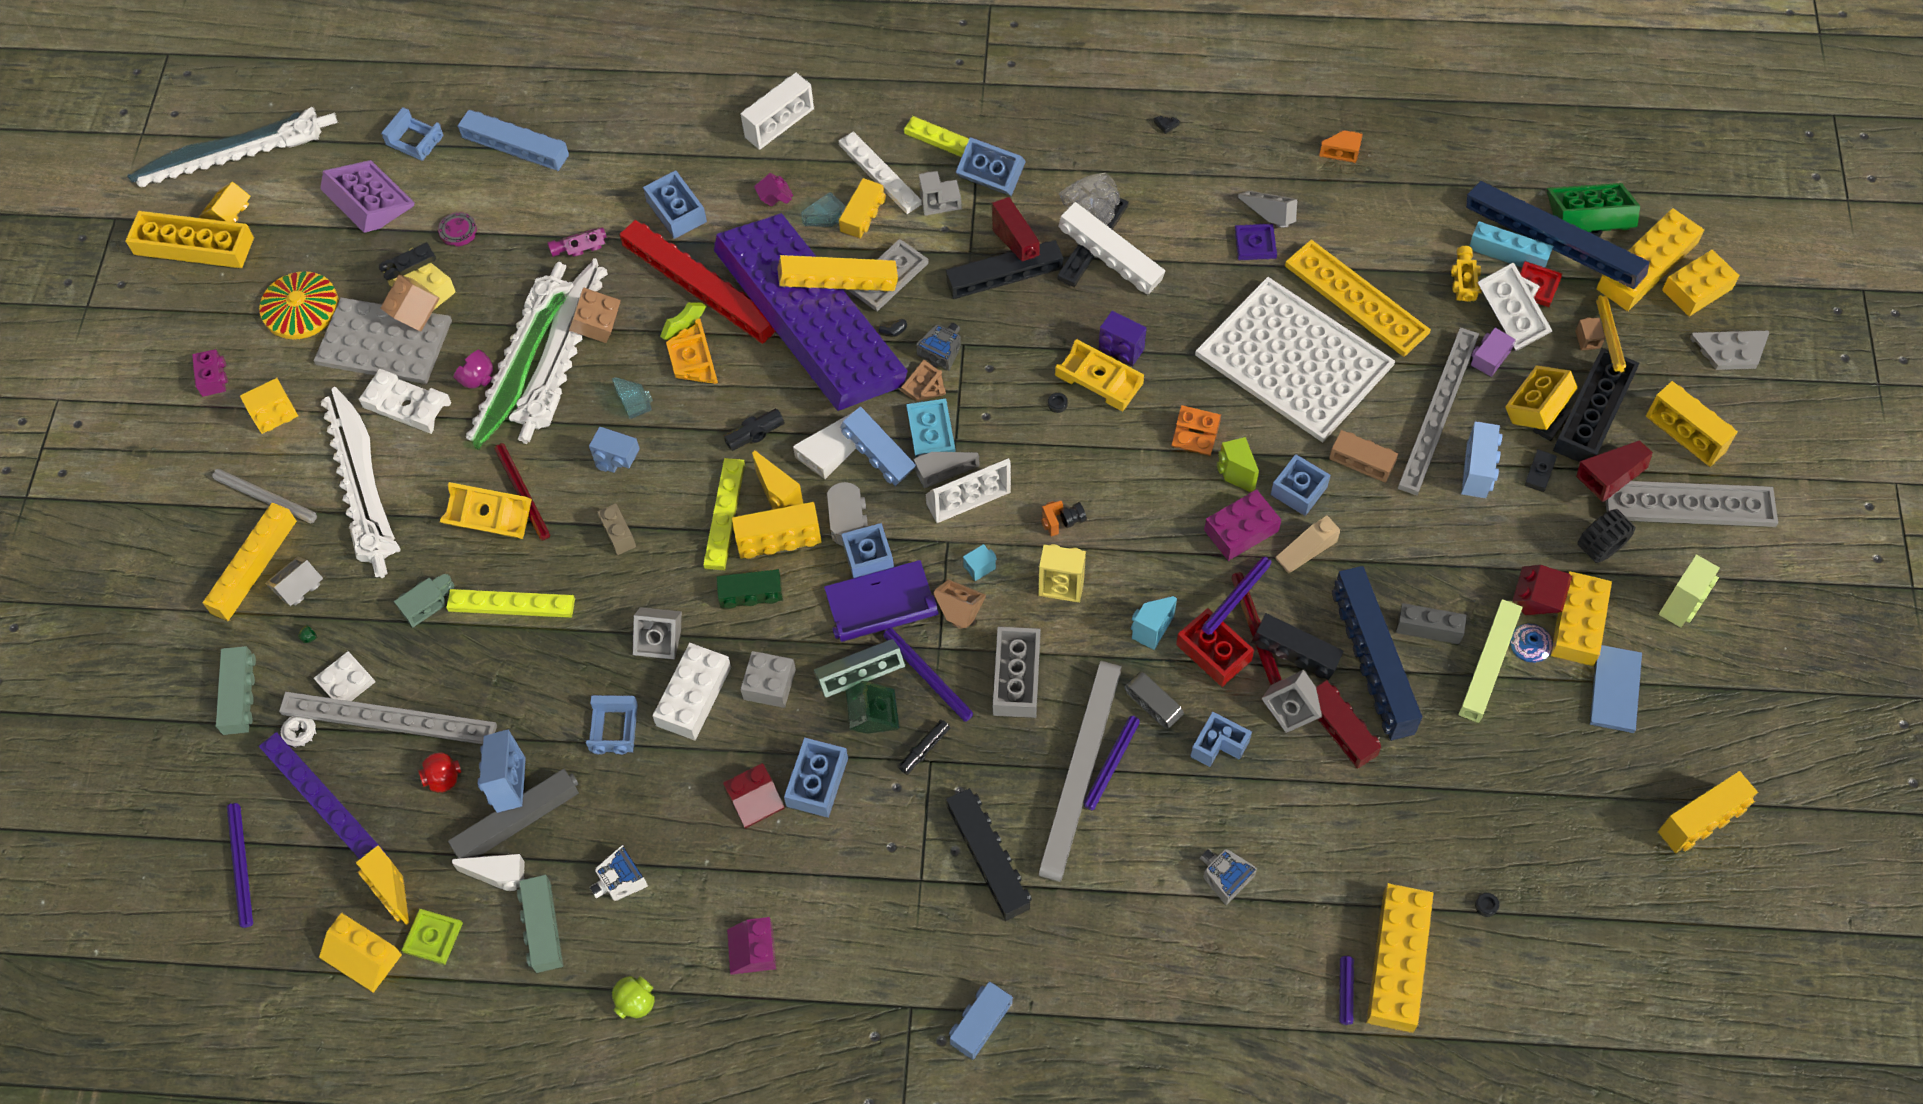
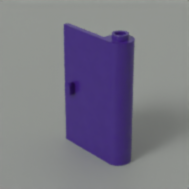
(880, 601)

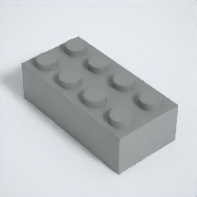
(1016, 672)

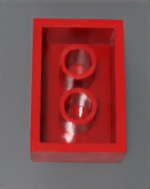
(1218, 654)

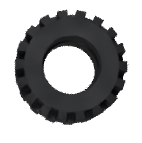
(1606, 535)

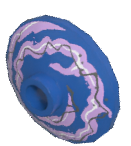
(1527, 649)

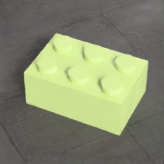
(1690, 591)

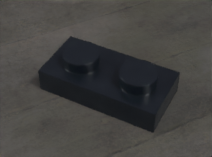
(1555, 426)

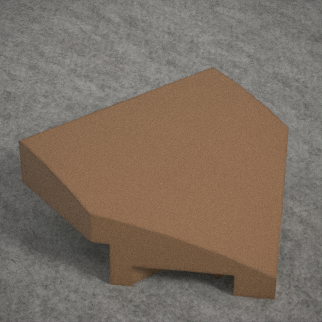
(924, 383)

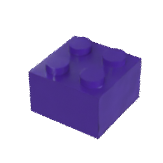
(1122, 338)

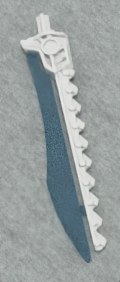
(286, 132)

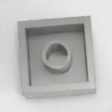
(768, 679)

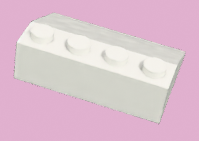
(970, 491)

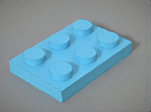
(930, 427)

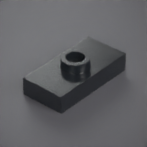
(1540, 470)

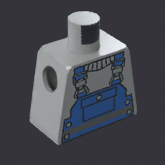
(1227, 873)

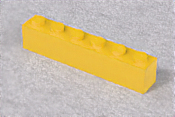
(837, 273)
(249, 562)

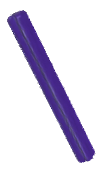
(1111, 763)

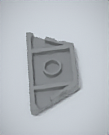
(1732, 349)

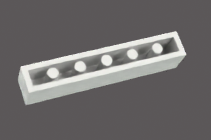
(1111, 248)

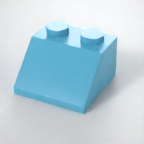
(1153, 621)

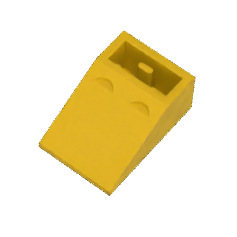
(385, 882)

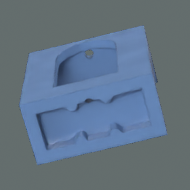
(398, 127)
(612, 704)

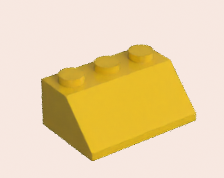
(358, 952)

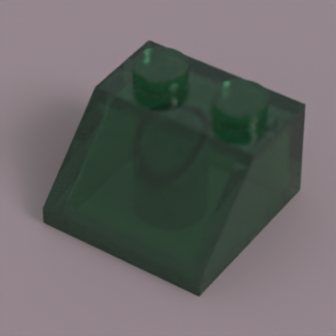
(872, 708)

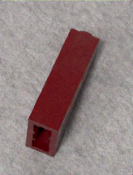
(1014, 230)
(1614, 469)

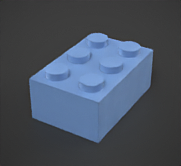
(990, 166)
(675, 204)
(502, 771)
(816, 777)

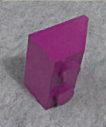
(751, 946)

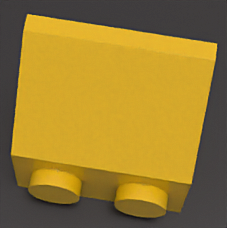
(226, 204)

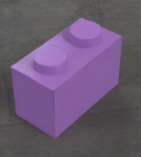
(1492, 352)

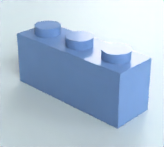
(980, 1020)

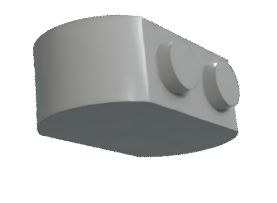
(845, 510)

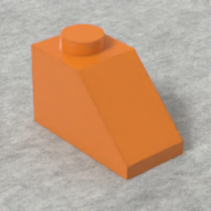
(1342, 146)

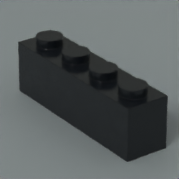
(1297, 646)

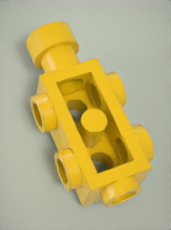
(1466, 286)

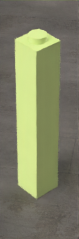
(1490, 661)

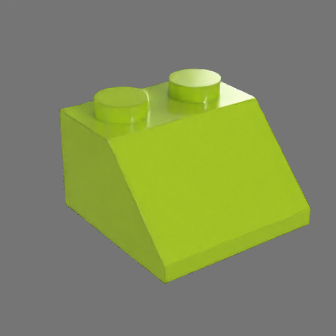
(1238, 464)

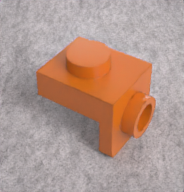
(1049, 518)

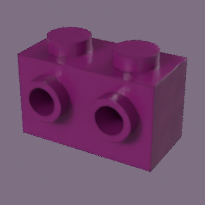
(209, 372)

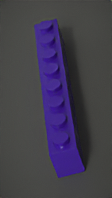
(318, 796)

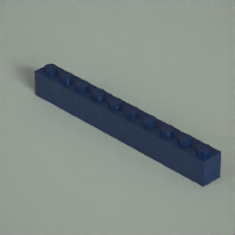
(1563, 236)

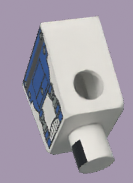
(618, 876)

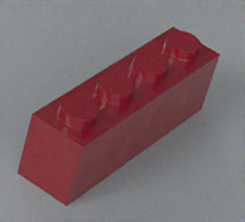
(1345, 727)

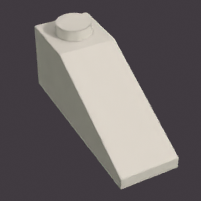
(498, 871)

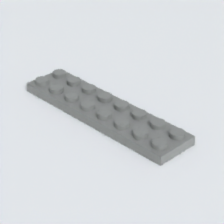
(1696, 503)

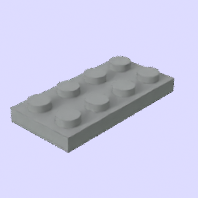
(908, 264)

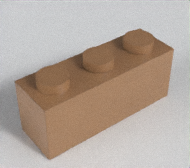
(1363, 456)

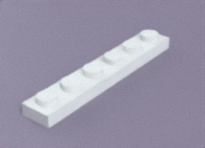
(880, 172)

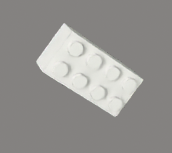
(777, 110)
(692, 691)

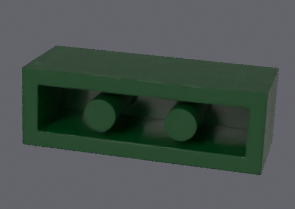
(749, 588)

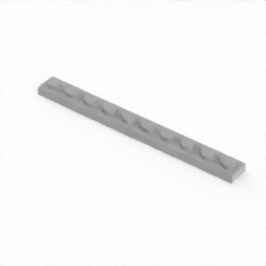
(1438, 411)
(386, 718)

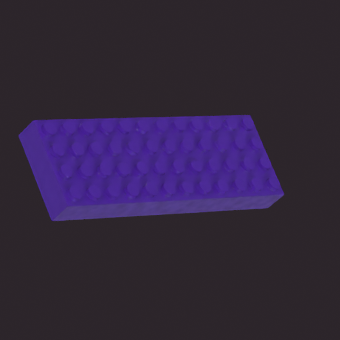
(815, 323)

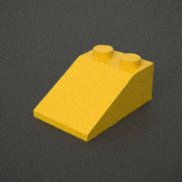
(777, 485)

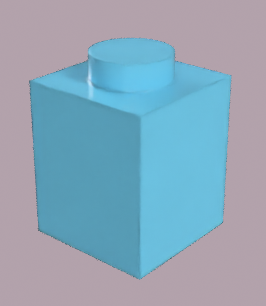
(979, 562)

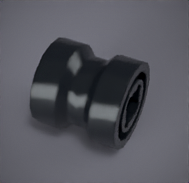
(1073, 515)

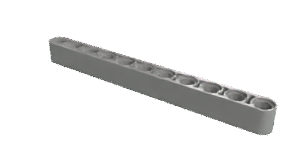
(1080, 772)

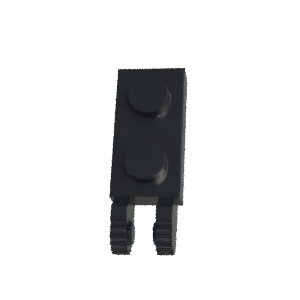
(407, 262)

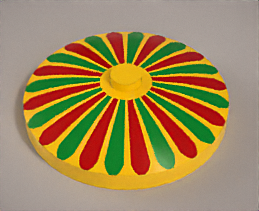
(298, 305)

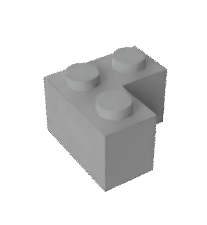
(938, 196)

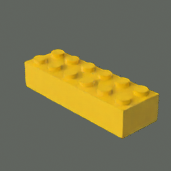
(190, 239)
(1662, 246)
(1400, 958)

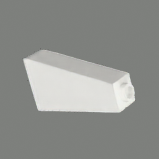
(825, 449)

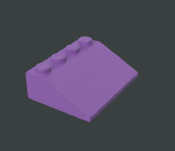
(365, 194)

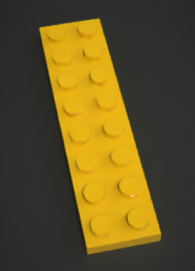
(1357, 298)

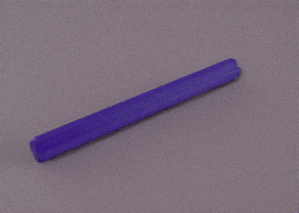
(1236, 595)
(930, 676)
(239, 865)

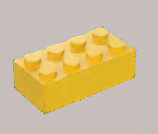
(1691, 423)
(777, 530)
(1583, 620)
(1708, 812)

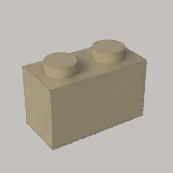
(616, 529)

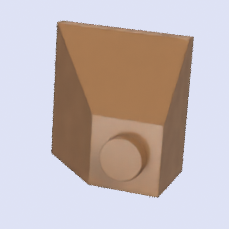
(958, 603)

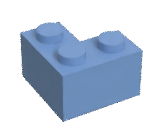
(613, 450)
(1220, 735)

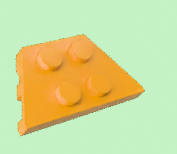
(691, 355)

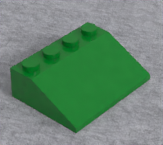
(1595, 206)

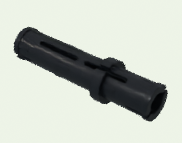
(918, 753)

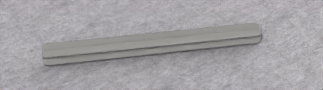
(263, 495)

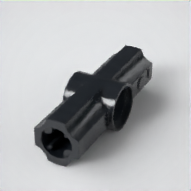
(753, 429)

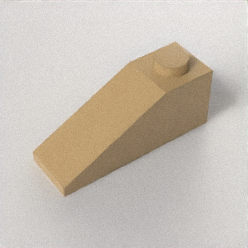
(1309, 544)

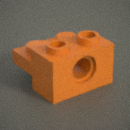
(1198, 421)

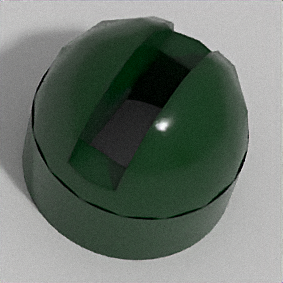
(307, 634)

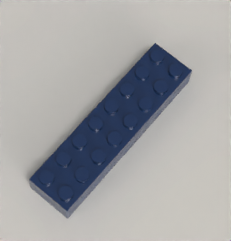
(1376, 654)

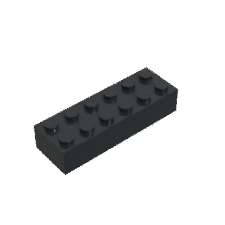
(1595, 408)

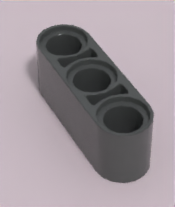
(1154, 700)

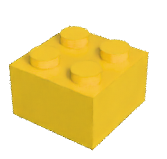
(269, 405)

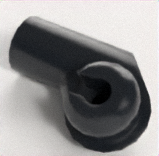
(894, 329)

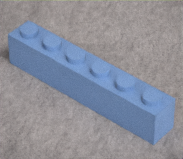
(513, 140)

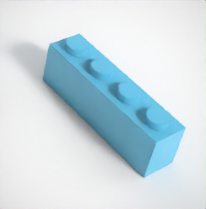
(1509, 246)

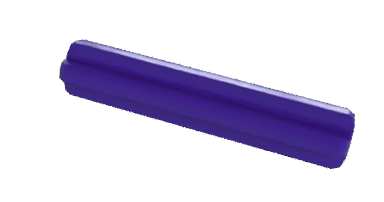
(1346, 990)

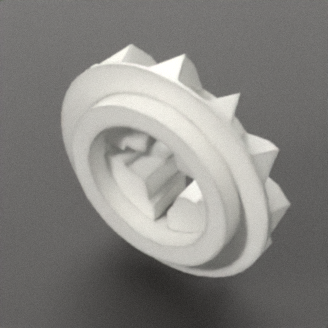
(293, 724)

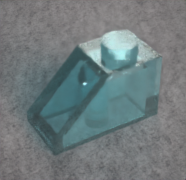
(823, 212)
(633, 397)

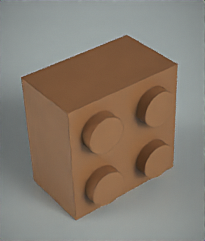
(594, 315)

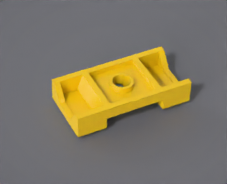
(1116, 385)
(506, 511)

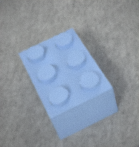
(1481, 460)

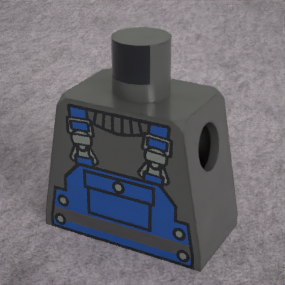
(940, 345)

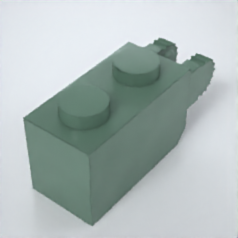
(424, 599)

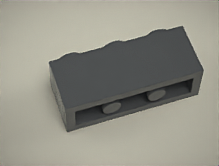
(1431, 623)

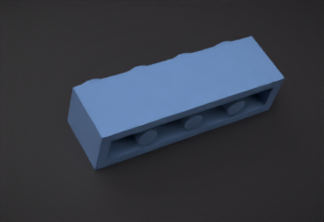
(877, 446)

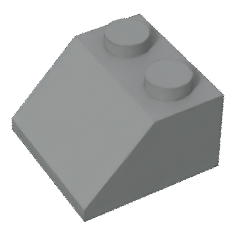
(294, 581)
(656, 633)
(1293, 701)

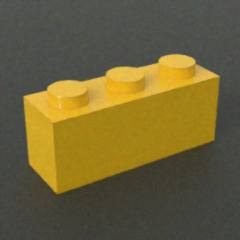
(862, 208)

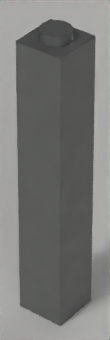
(504, 824)

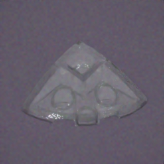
(1095, 194)

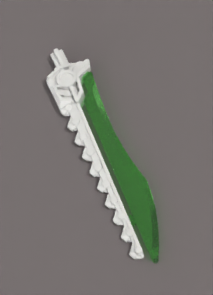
(508, 383)

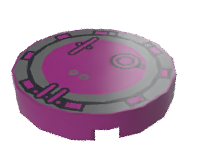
(457, 229)

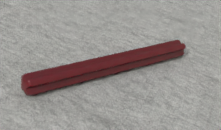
(521, 490)
(1253, 622)

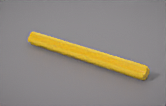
(1611, 333)

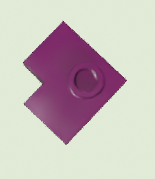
(773, 189)

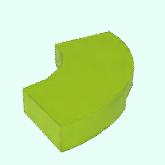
(683, 320)

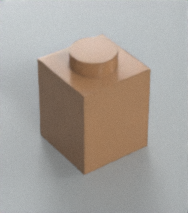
(1590, 333)

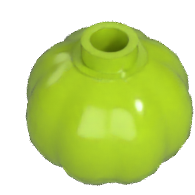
(633, 997)

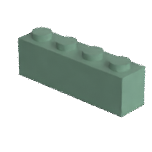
(859, 667)
(235, 690)
(540, 923)

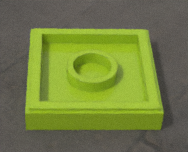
(432, 936)

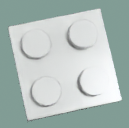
(344, 678)

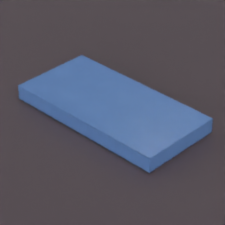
(1616, 689)

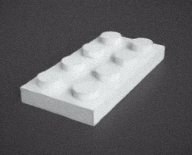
(1515, 306)

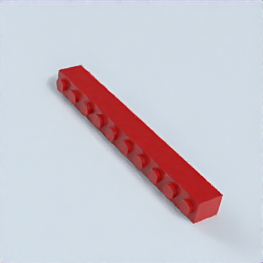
(696, 280)

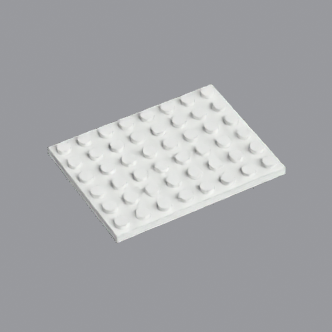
(1295, 359)

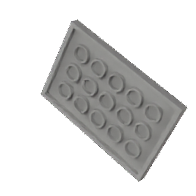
(369, 339)

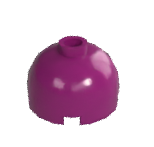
(475, 370)

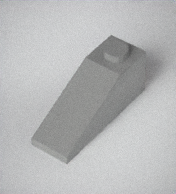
(1271, 207)
(939, 466)

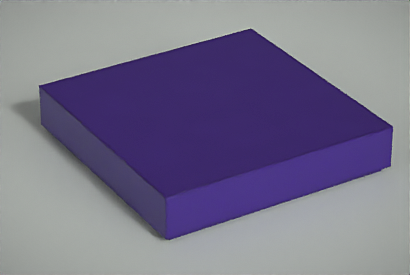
(1255, 242)

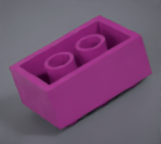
(1242, 525)

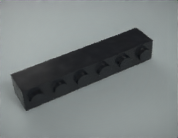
(1002, 270)
(988, 854)

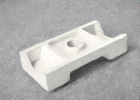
(388, 393)

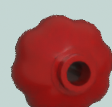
(439, 772)

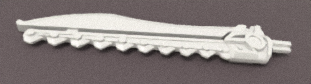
(540, 400)
(365, 536)

